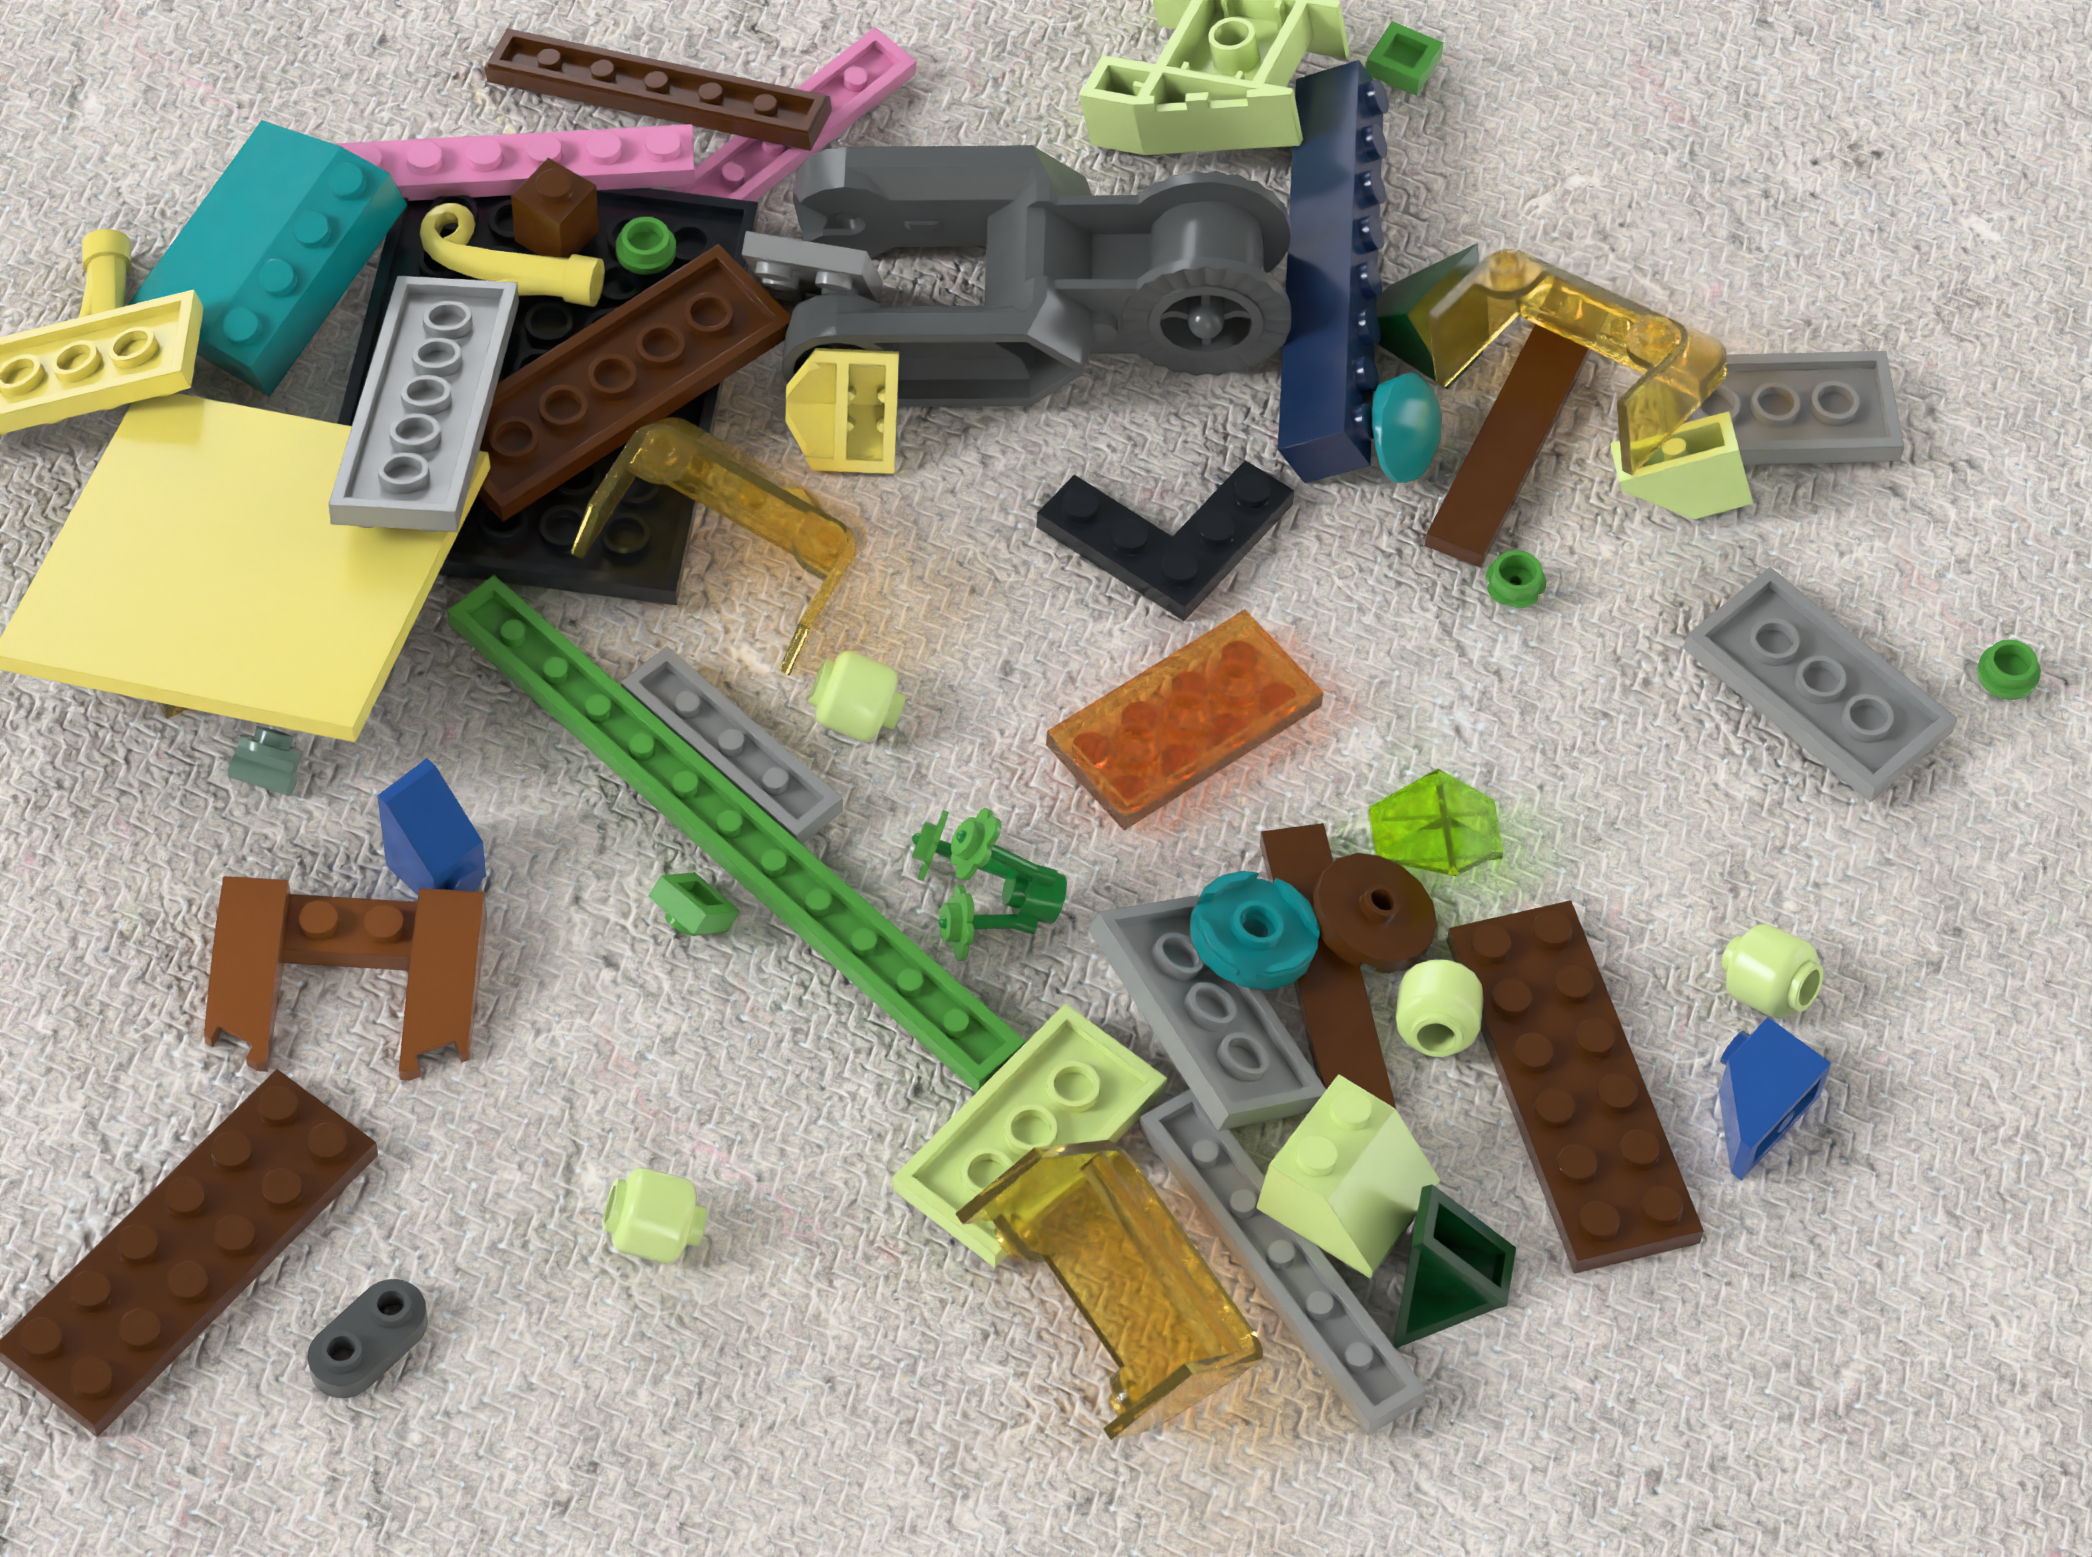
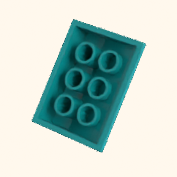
(275, 249)

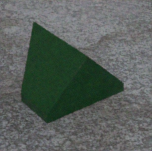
(1405, 309)
(1452, 1269)

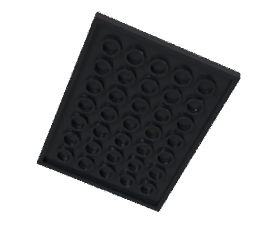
(650, 530)

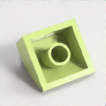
(1348, 1177)

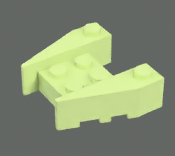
(1215, 80)

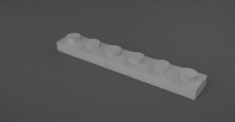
(1284, 1265)

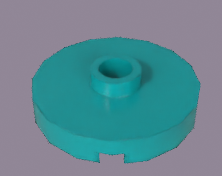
(1244, 906)

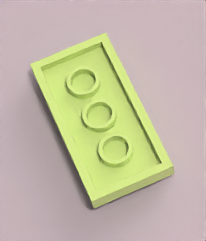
(1055, 1090)

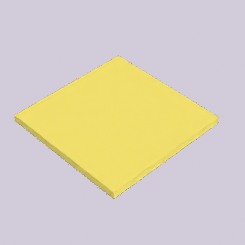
(215, 576)

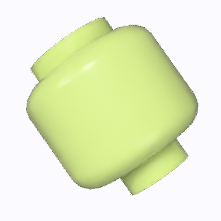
(856, 696)
(1772, 971)
(1439, 1007)
(653, 1215)

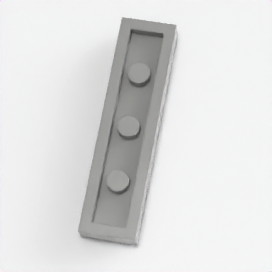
(734, 744)

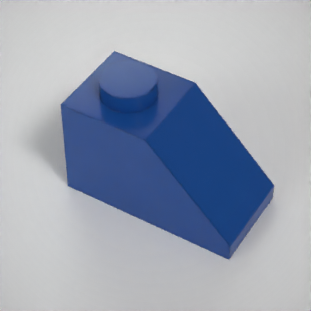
(429, 834)
(1765, 1091)

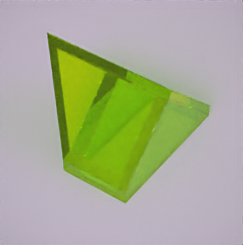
(1436, 825)

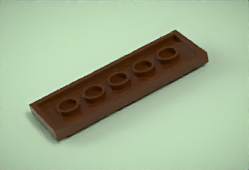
(624, 375)
(1575, 1088)
(186, 1252)

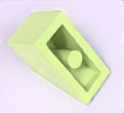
(1692, 471)

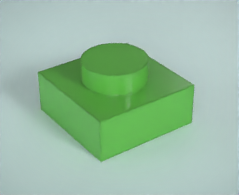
(1404, 58)
(693, 904)

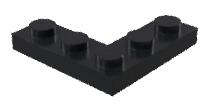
(1166, 568)

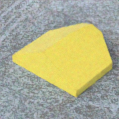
(845, 410)

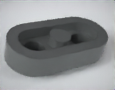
(372, 1336)

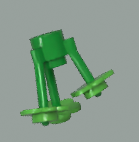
(1030, 889)

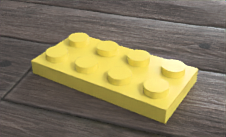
(99, 361)

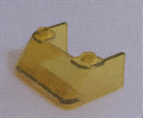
(1676, 359)
(746, 491)
(1127, 1273)

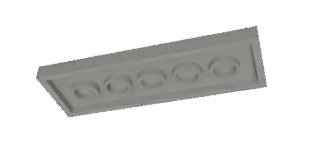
(425, 404)

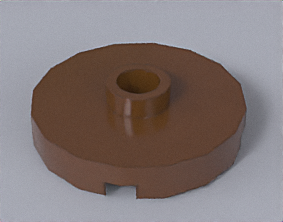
(1373, 912)

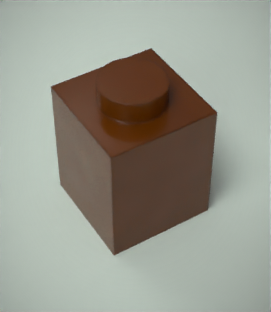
(555, 211)

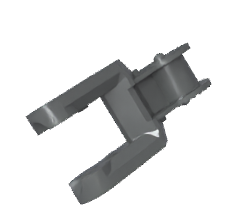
(1065, 270)

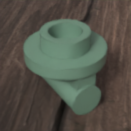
(266, 761)

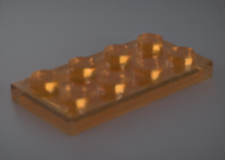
(1184, 719)

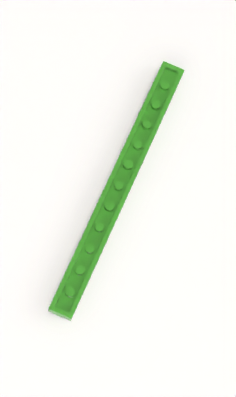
(736, 833)

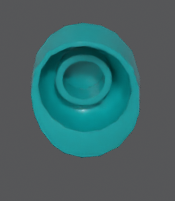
(1406, 426)

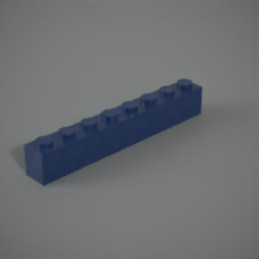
(1333, 273)

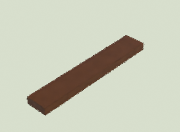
(659, 89)
(1507, 446)
(1331, 990)

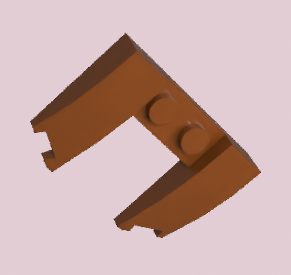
(268, 926)

